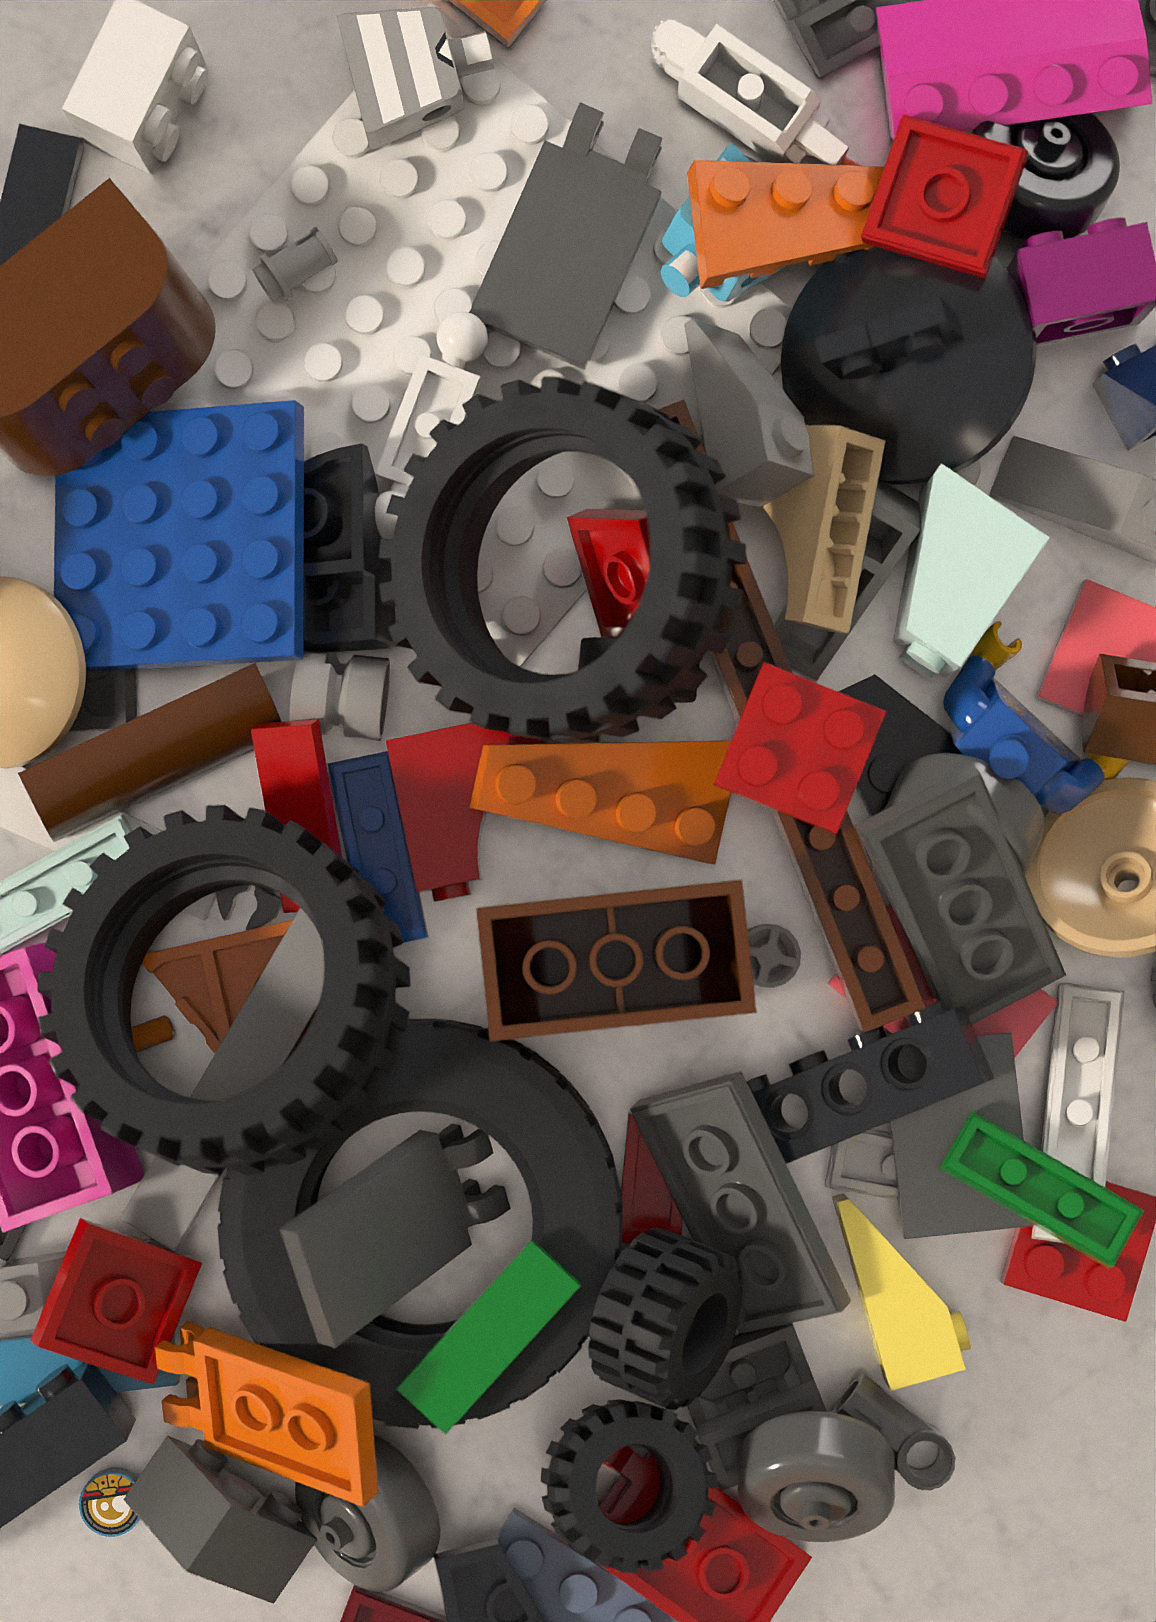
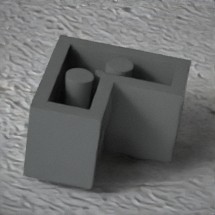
(219, 1521)

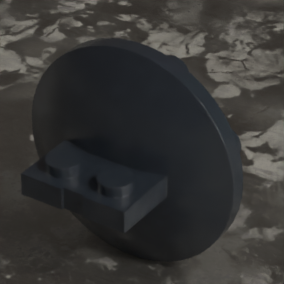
(910, 358)

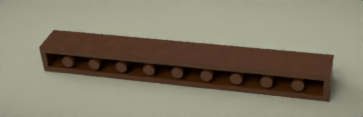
(827, 864)

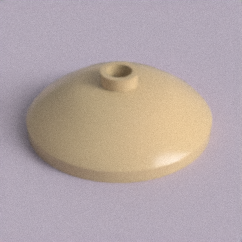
(38, 672)
(1086, 859)

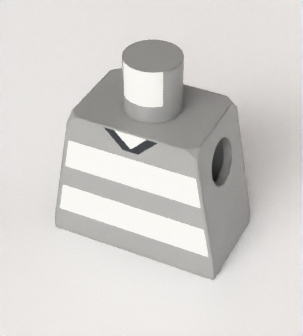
(408, 69)

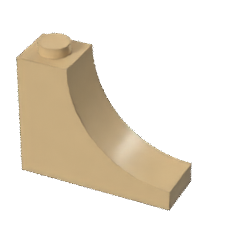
(827, 526)

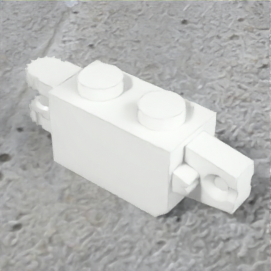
(746, 94)

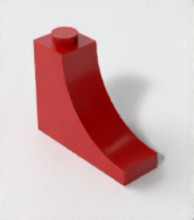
(434, 791)

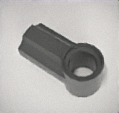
(901, 1428)

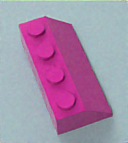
(1011, 60)
(48, 1147)

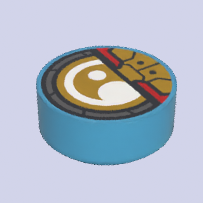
(103, 1503)

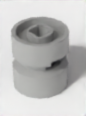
(341, 693)

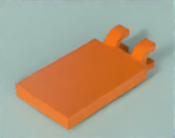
(274, 1411)

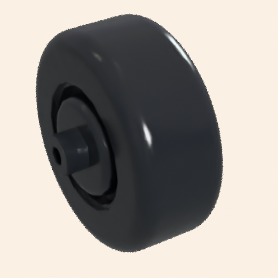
(1066, 173)

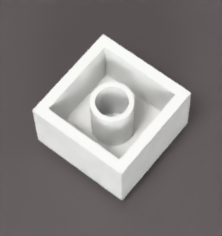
(136, 85)

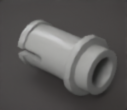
(294, 265)

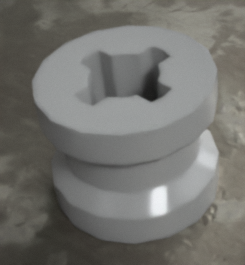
(777, 957)

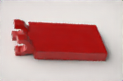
(727, 1576)

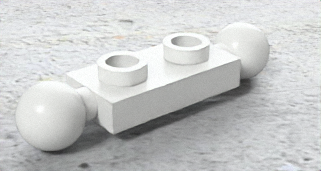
(432, 395)

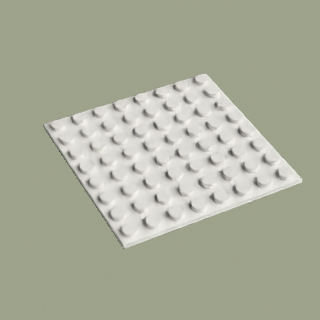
(411, 248)

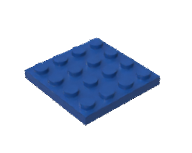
(187, 540)

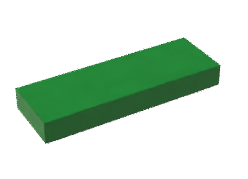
(1041, 1190)
(488, 1336)

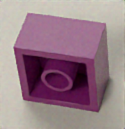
(1087, 280)

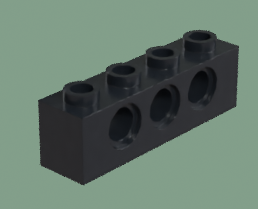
(953, 1066)

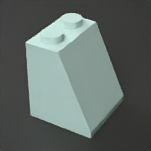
(959, 572)

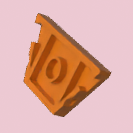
(216, 976)

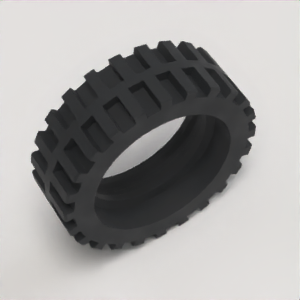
(442, 537)
(123, 917)

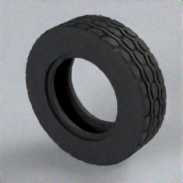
(546, 1133)

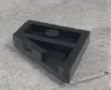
(902, 738)

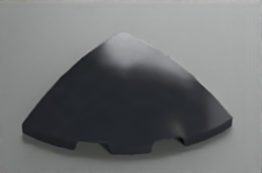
(343, 555)

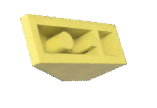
(906, 1318)

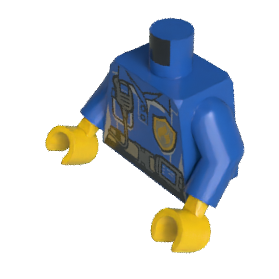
(1002, 731)

